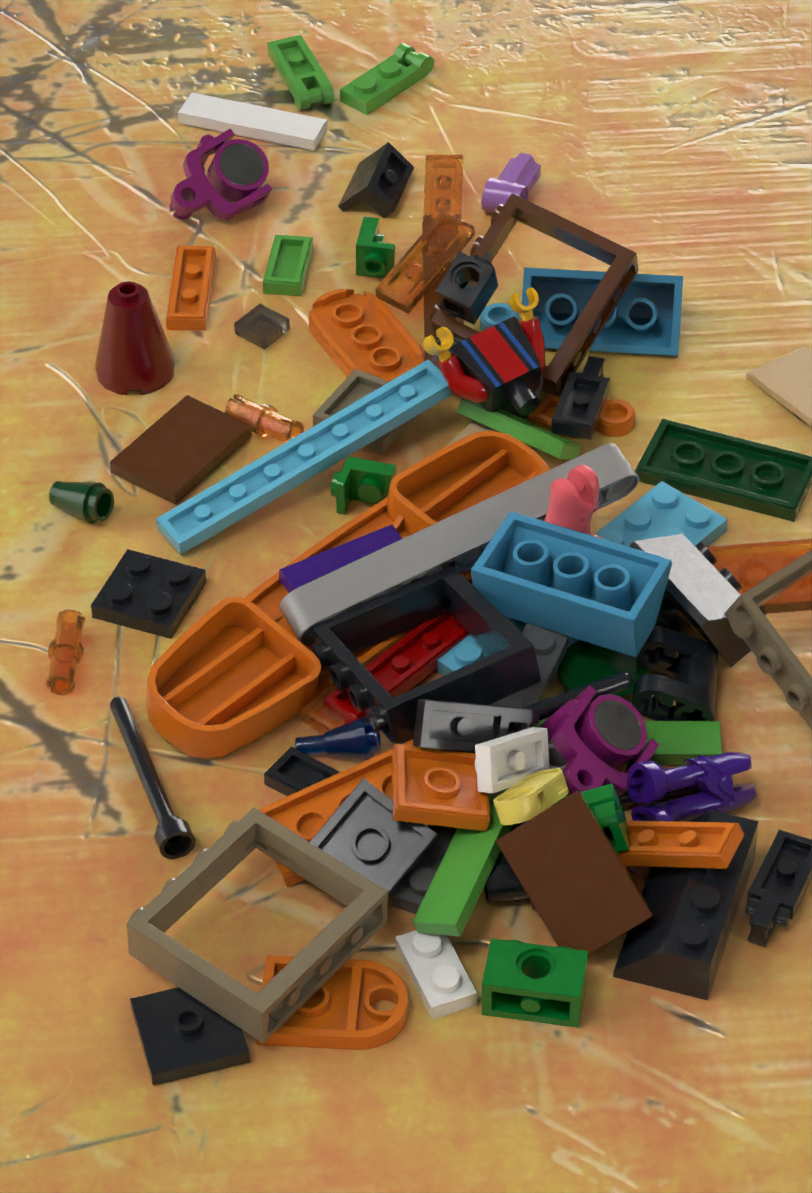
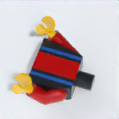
(497, 363)

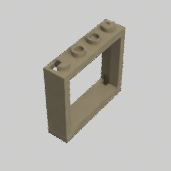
(766, 643)
(284, 994)

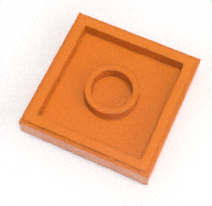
(437, 788)

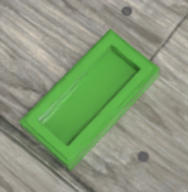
(288, 265)

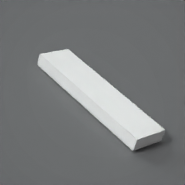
(253, 121)

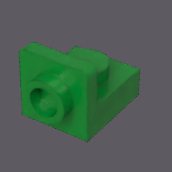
(373, 255)
(361, 481)

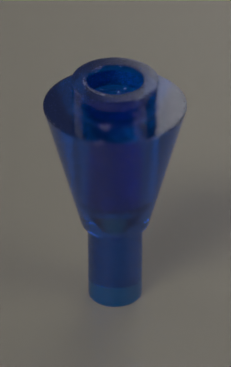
(350, 740)

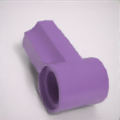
(516, 178)

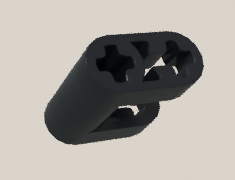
(694, 674)

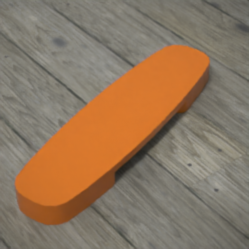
(242, 662)

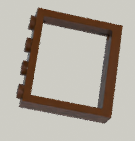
(597, 310)

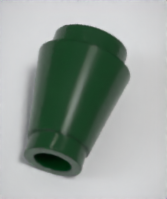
(83, 499)

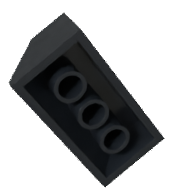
(691, 921)

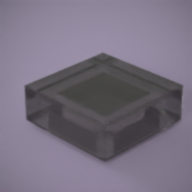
(262, 326)

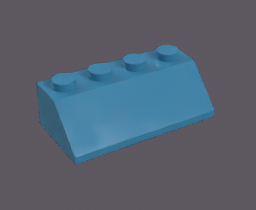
(642, 322)
(572, 583)

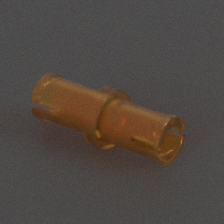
(264, 419)
(65, 652)

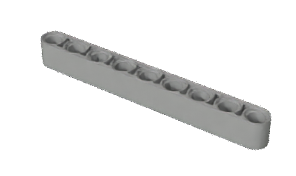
(451, 542)

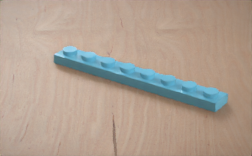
(303, 457)

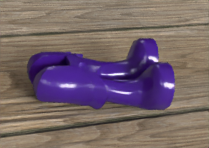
(705, 774)

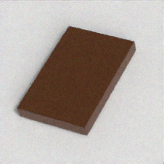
(181, 449)
(575, 876)

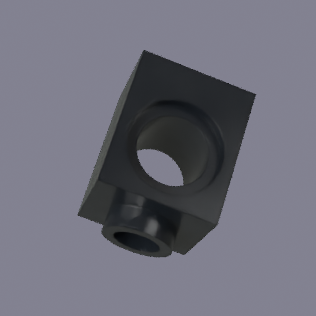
(467, 303)

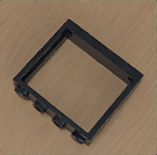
(486, 681)

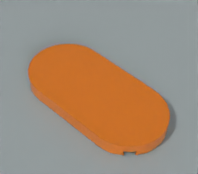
(363, 335)

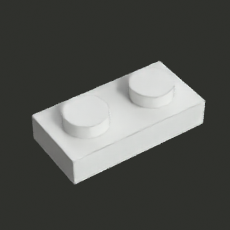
(511, 758)
(436, 973)

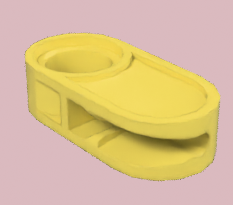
(531, 796)

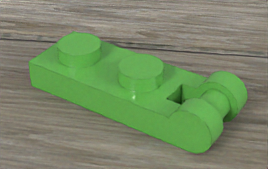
(301, 72)
(387, 79)

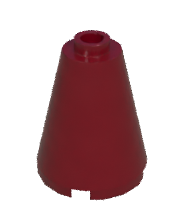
(133, 343)

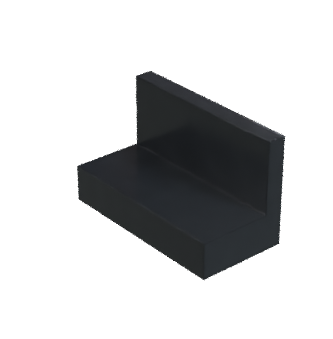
(379, 180)

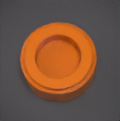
(616, 418)

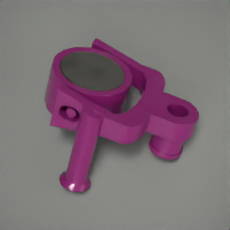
(232, 177)
(598, 740)

